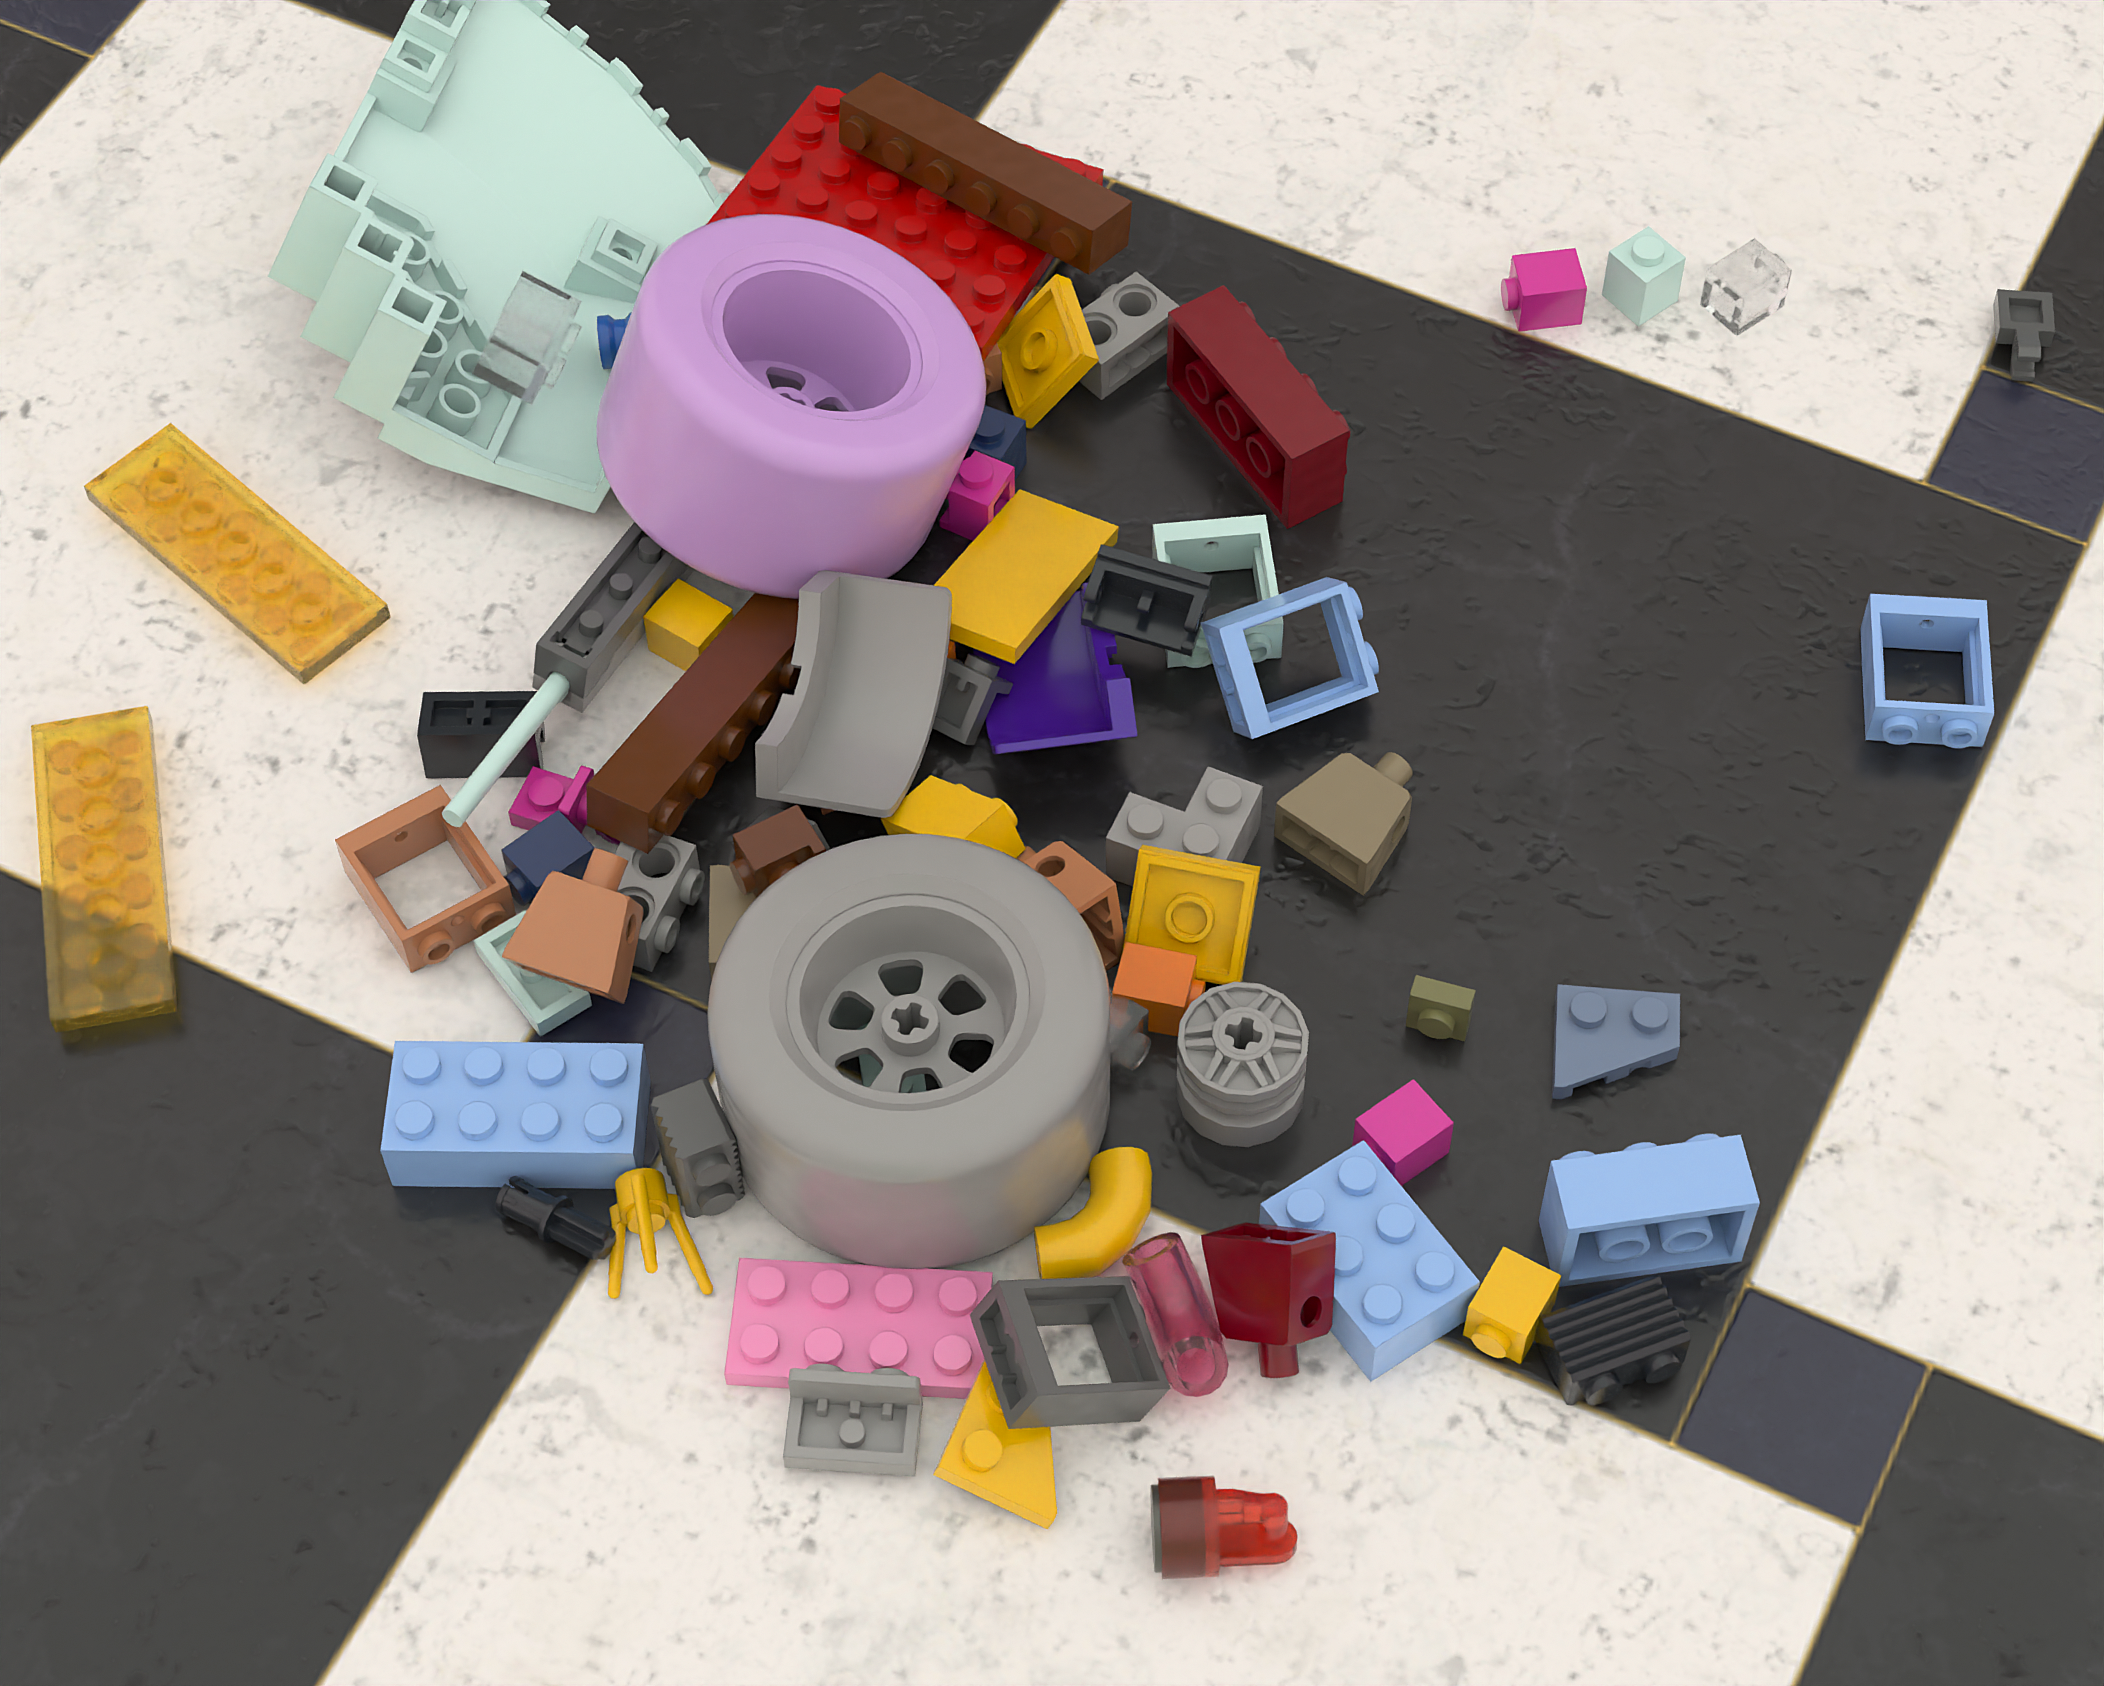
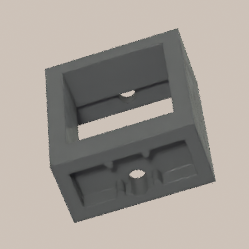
(1020, 1366)

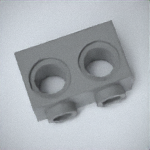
(1127, 332)
(661, 897)

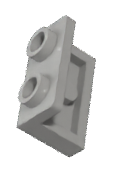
(853, 1420)

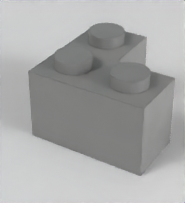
(1215, 824)

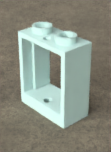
(1236, 545)

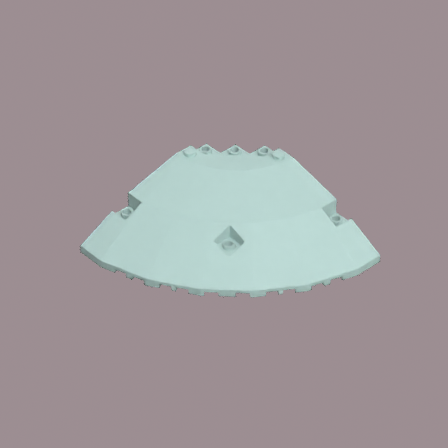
(474, 160)

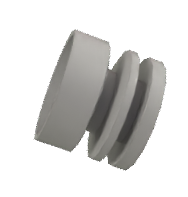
(1237, 1092)

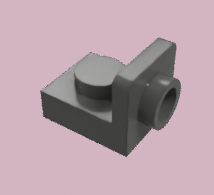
(967, 697)

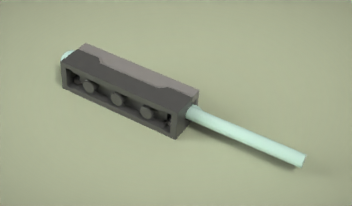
(581, 650)

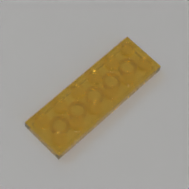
(238, 553)
(102, 870)

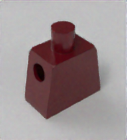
(1272, 1288)

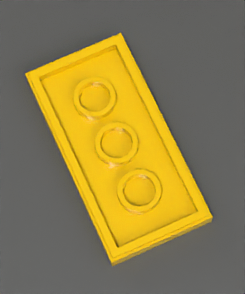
(1021, 573)

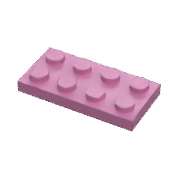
(855, 1320)

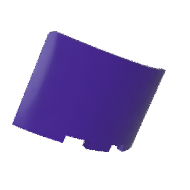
(1062, 689)

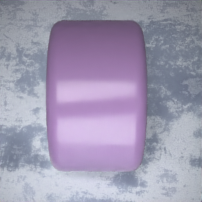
(788, 403)

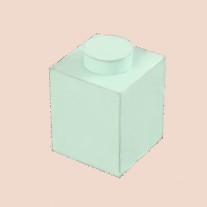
(1643, 276)

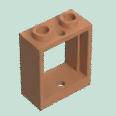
(380, 848)

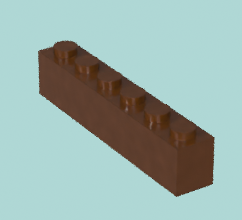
(985, 172)
(697, 726)

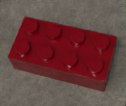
(1257, 406)

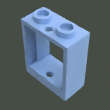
(1954, 627)
(1238, 676)

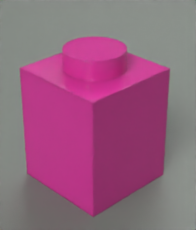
(1545, 289)
(1405, 1131)

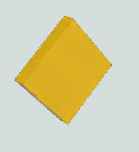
(1045, 350)
(1194, 909)

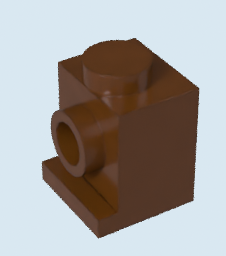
(772, 849)

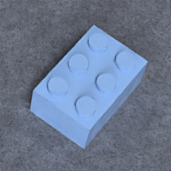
(1648, 1209)
(1393, 1269)

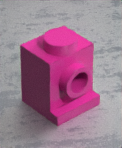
(977, 494)

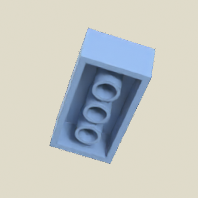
(515, 1110)

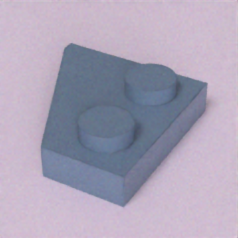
(1610, 1034)

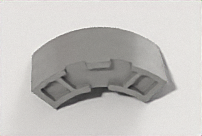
(863, 695)

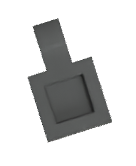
(2027, 324)

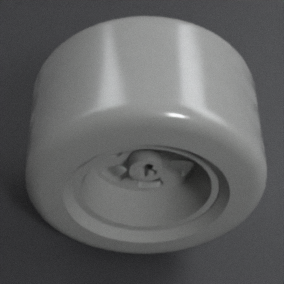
(930, 951)

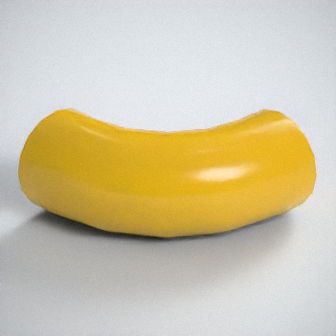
(1106, 1224)

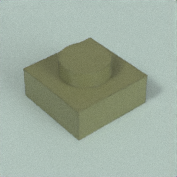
(1440, 1008)

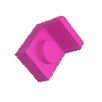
(549, 792)

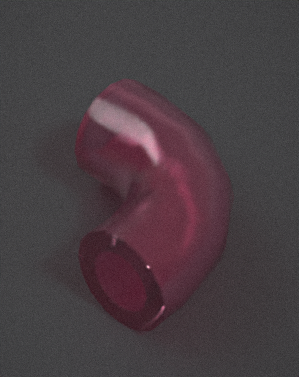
(1178, 1314)

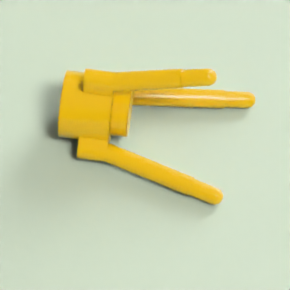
(643, 1209)

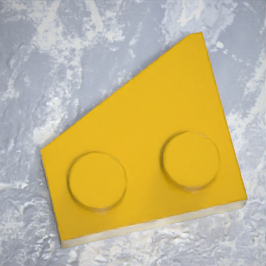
(997, 1462)

